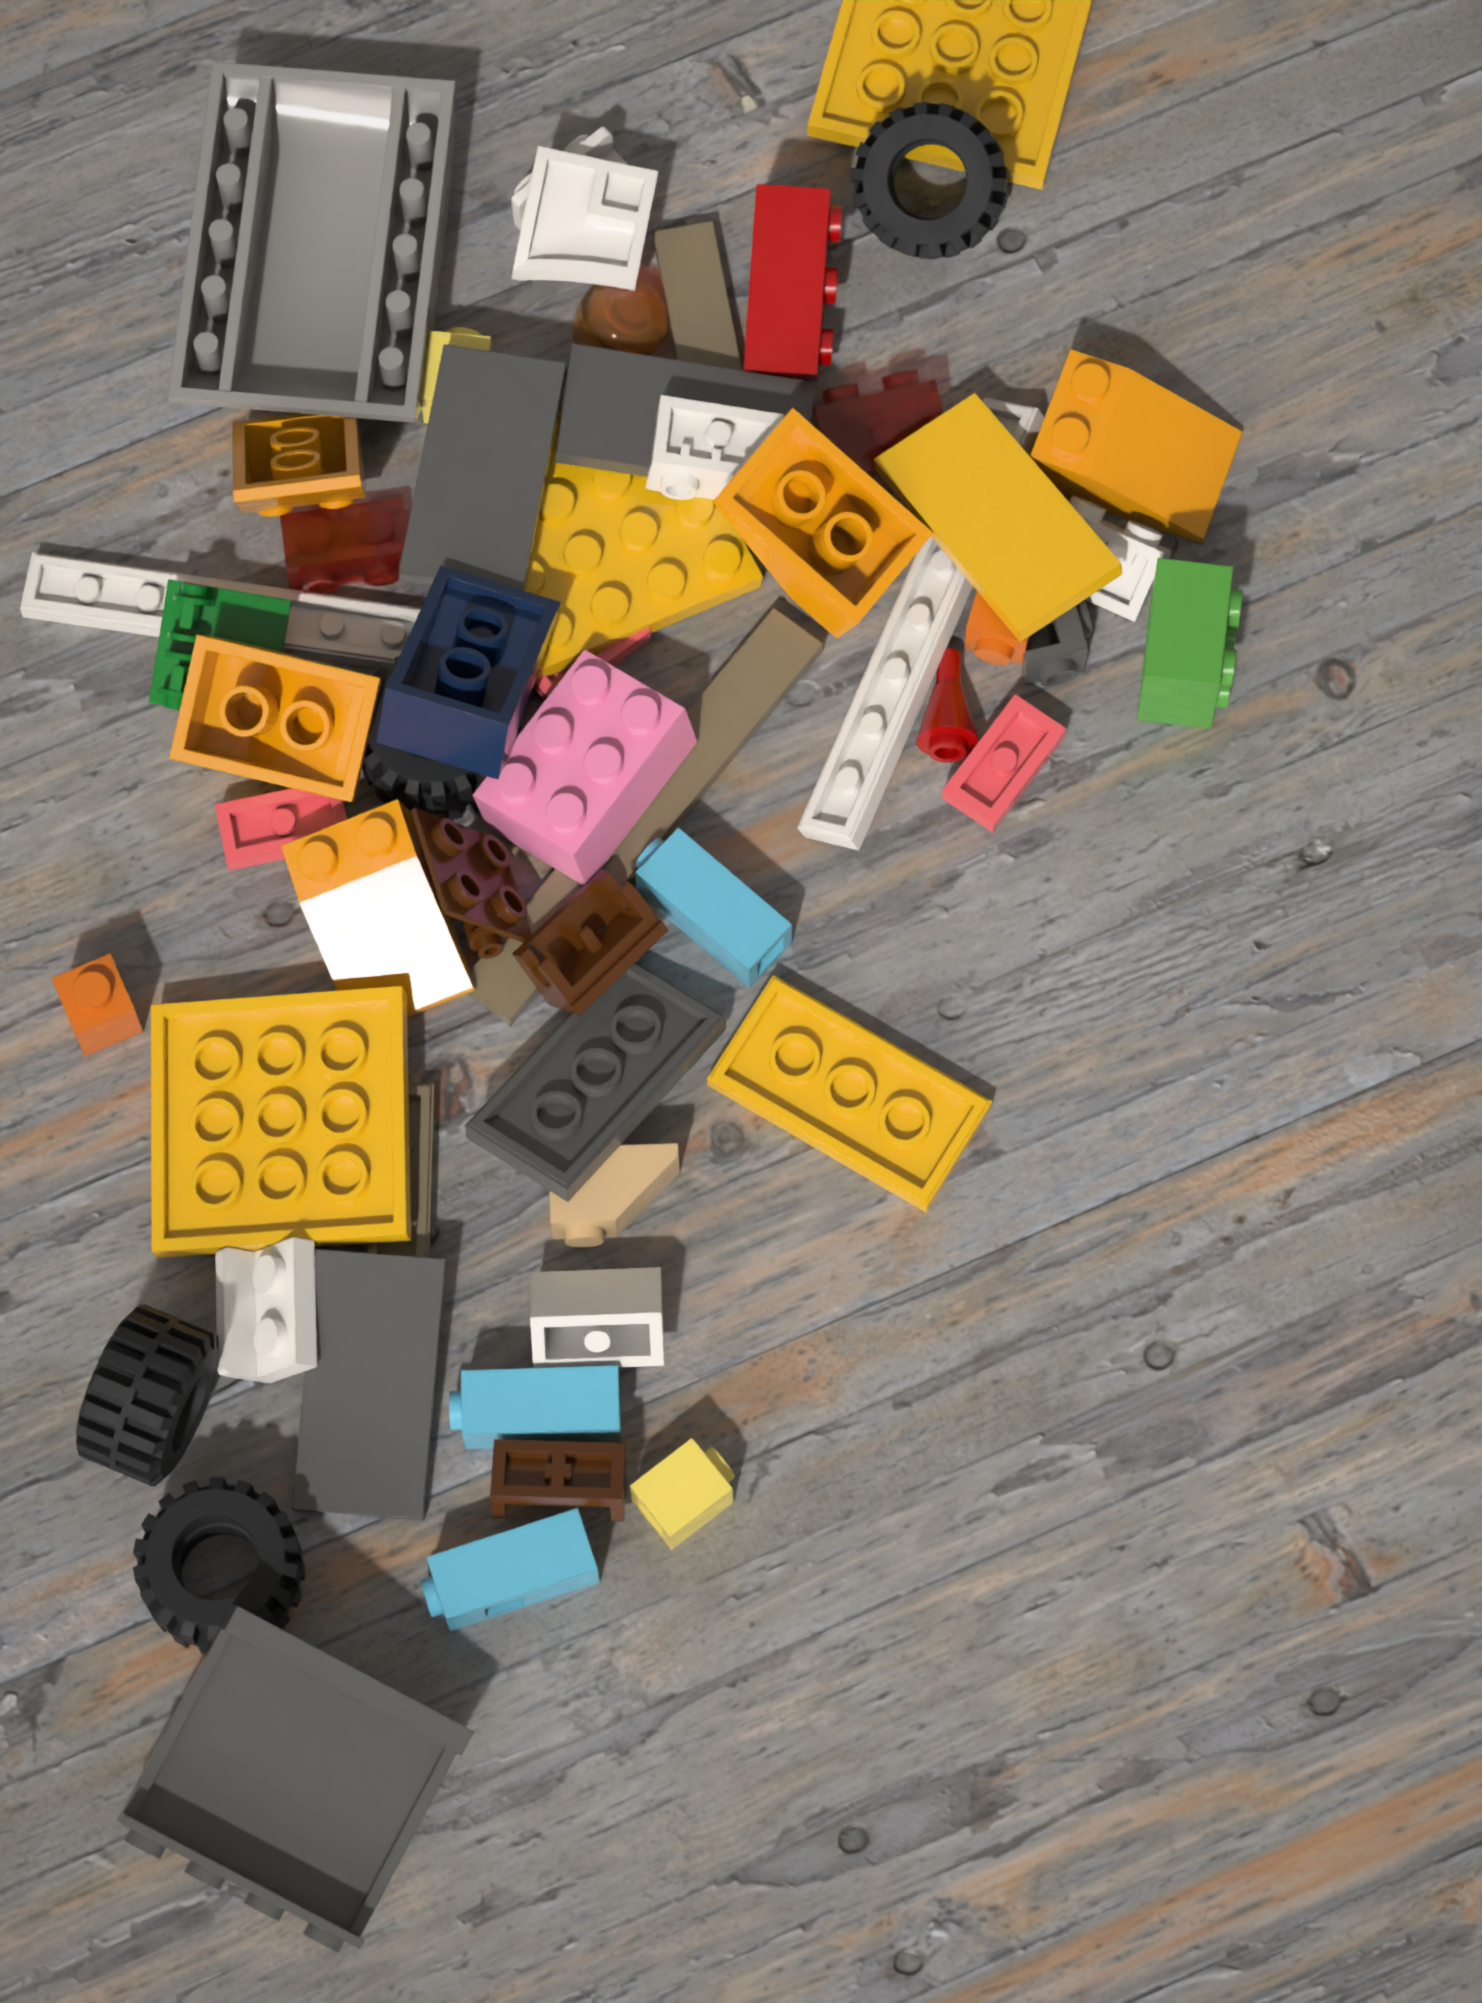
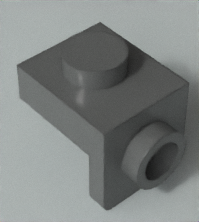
(1066, 655)

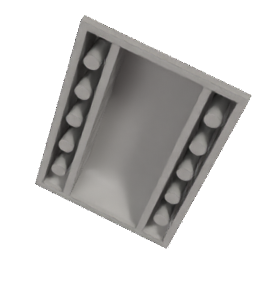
(315, 242)

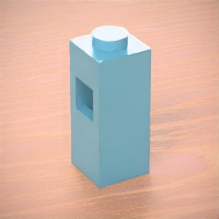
(712, 906)
(538, 1405)
(510, 1570)

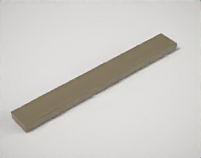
(723, 724)

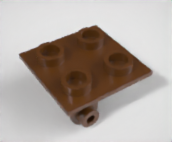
(473, 882)

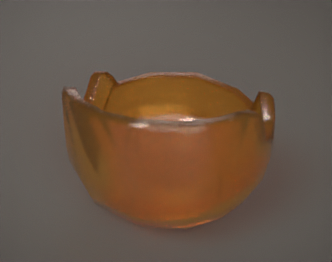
(622, 318)

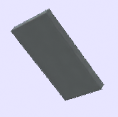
(616, 397)
(483, 466)
(595, 1080)
(373, 1386)

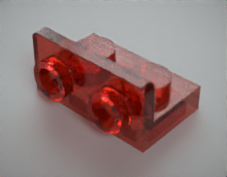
(877, 419)
(344, 545)

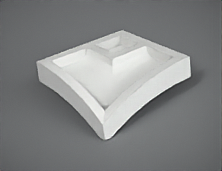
(584, 220)

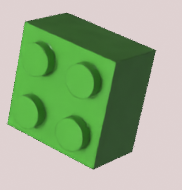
(1189, 643)

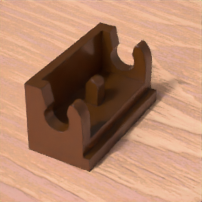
(589, 943)
(558, 1475)

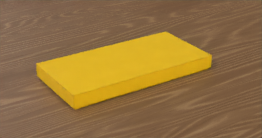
(998, 517)
(849, 1093)

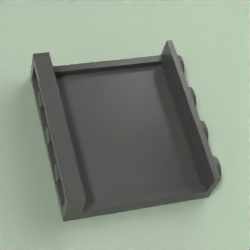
(291, 1778)

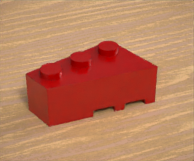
(791, 281)

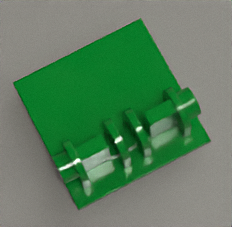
(214, 611)

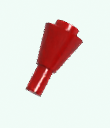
(948, 726)

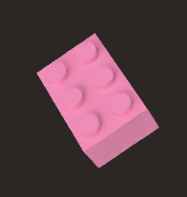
(586, 768)

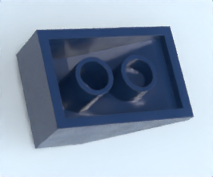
(467, 672)

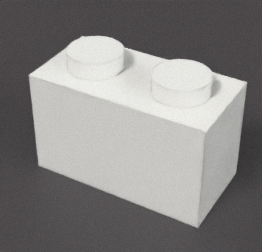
(597, 1318)

